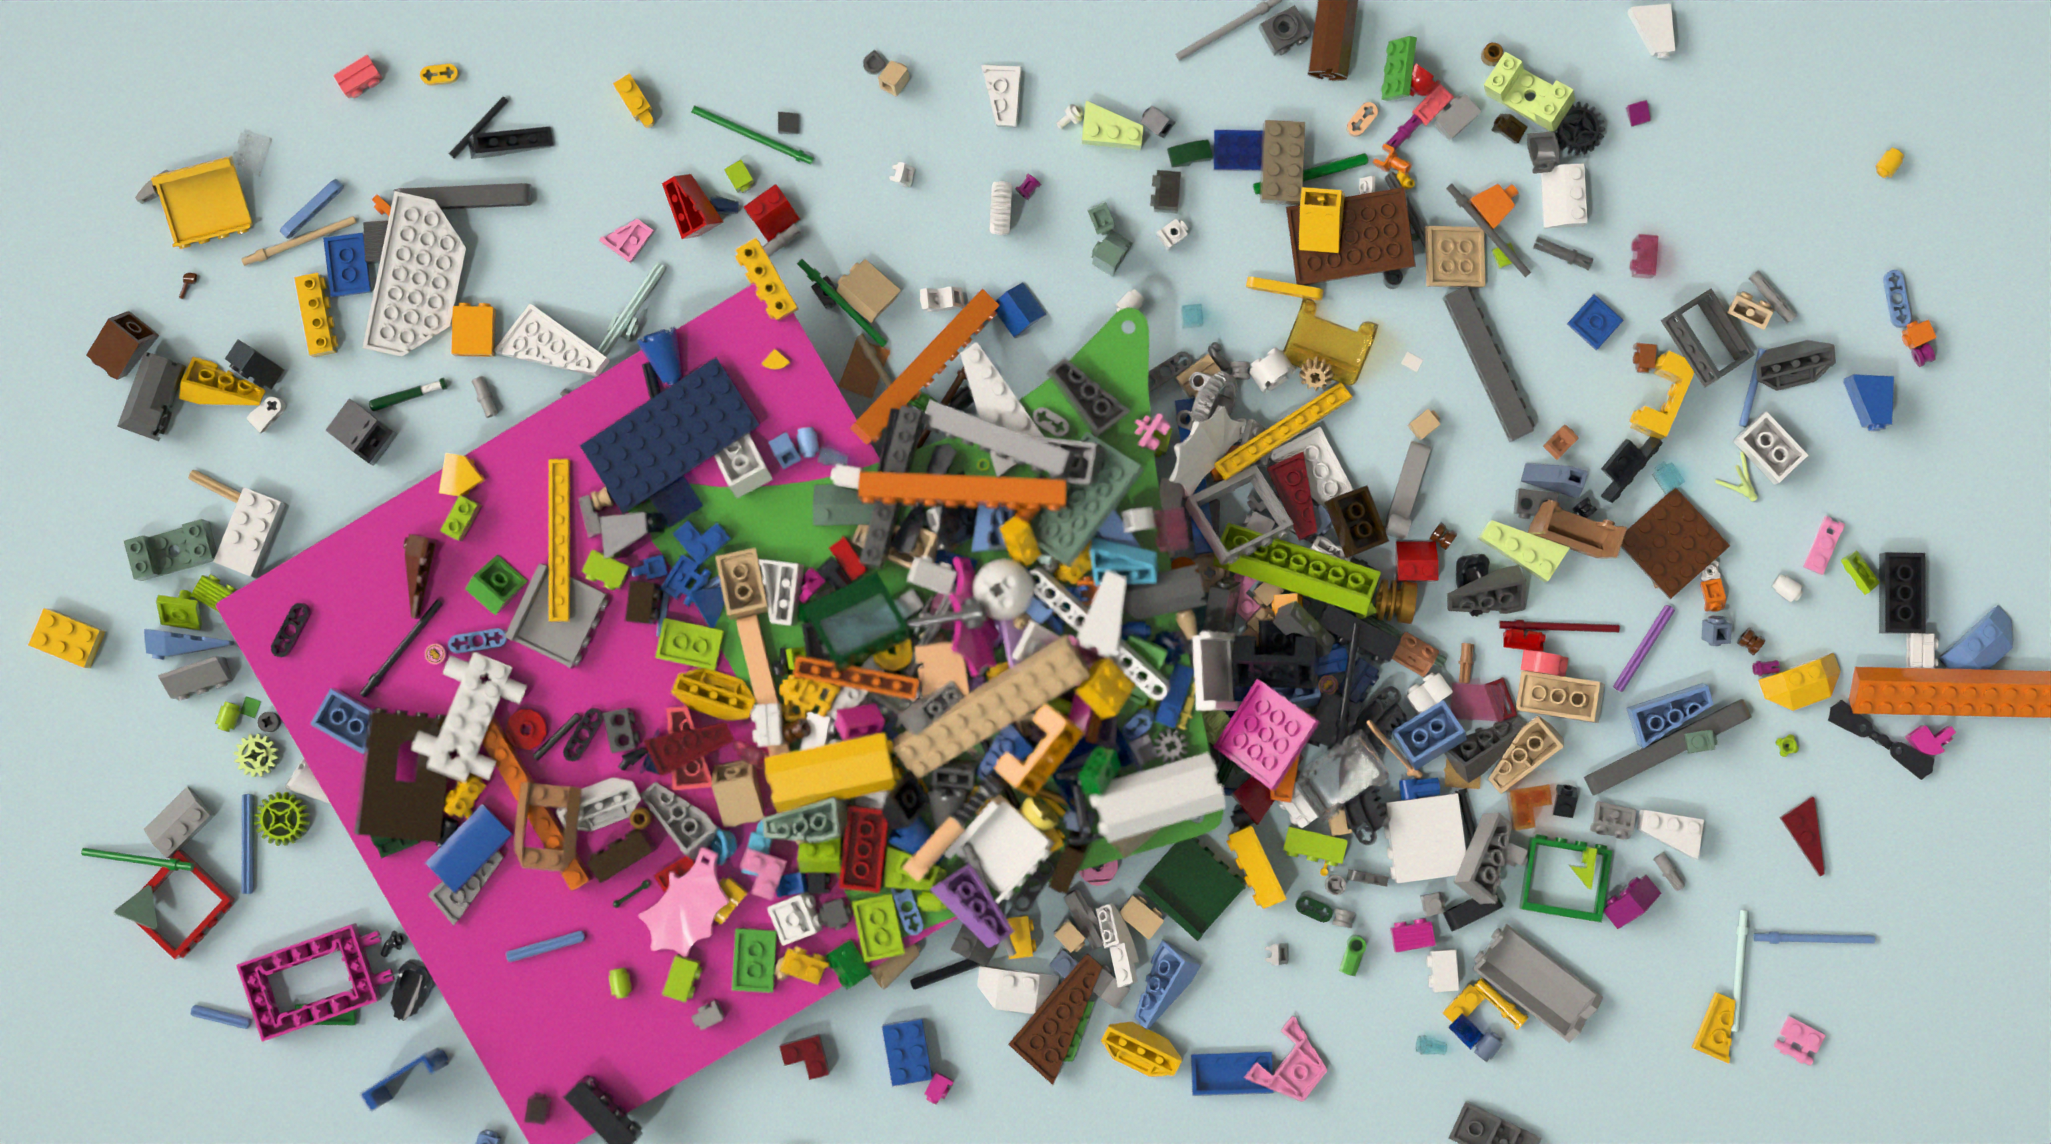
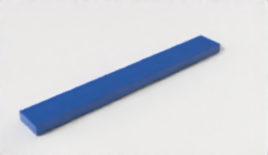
(1200, 544)

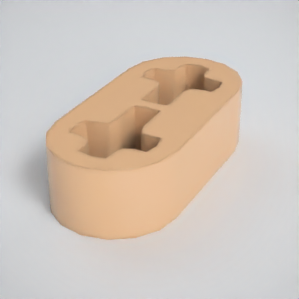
(1365, 122)

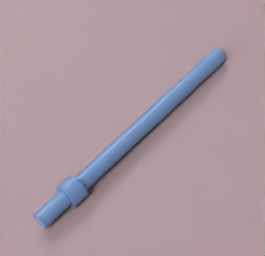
(1775, 938)

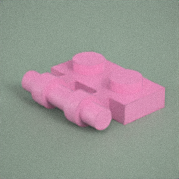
(1802, 1035)

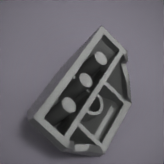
(1794, 364)

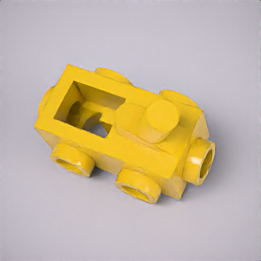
(1078, 567)
(789, 690)
(463, 796)

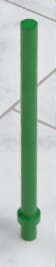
(799, 155)

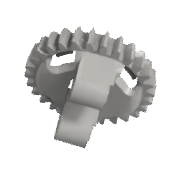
(1209, 397)

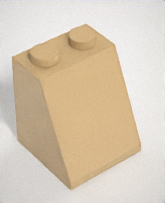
(737, 793)

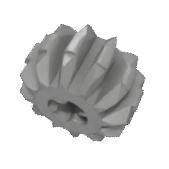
(1174, 752)

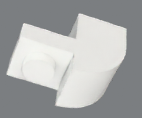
(941, 299)
(1138, 519)

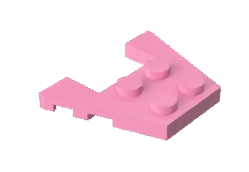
(1298, 1071)

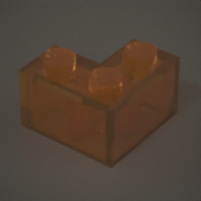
(1522, 802)

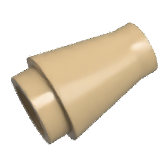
(1187, 623)

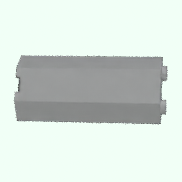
(1537, 982)

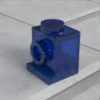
(1466, 1031)

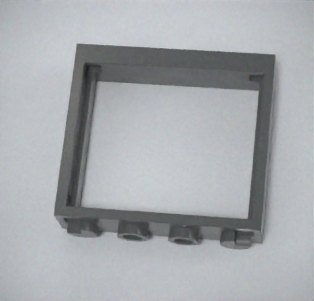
(1693, 349)

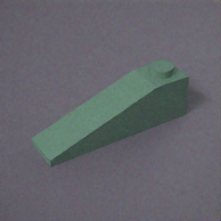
(808, 823)

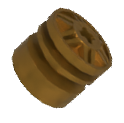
(1396, 601)

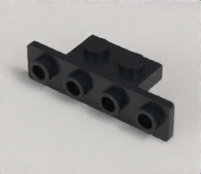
(1626, 464)

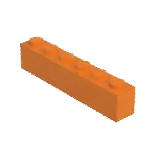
(857, 678)

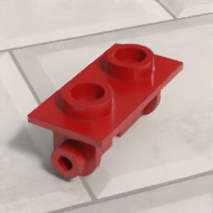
(1517, 640)

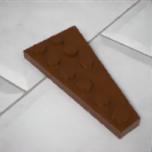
(1052, 1028)

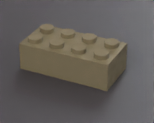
(1282, 162)

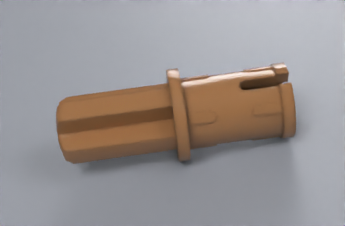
(1466, 662)

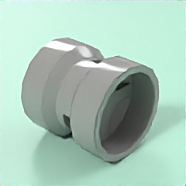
(1338, 884)

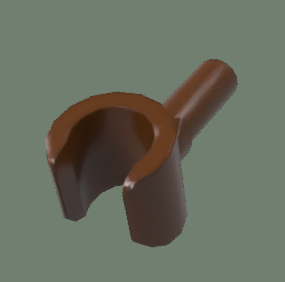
(188, 278)

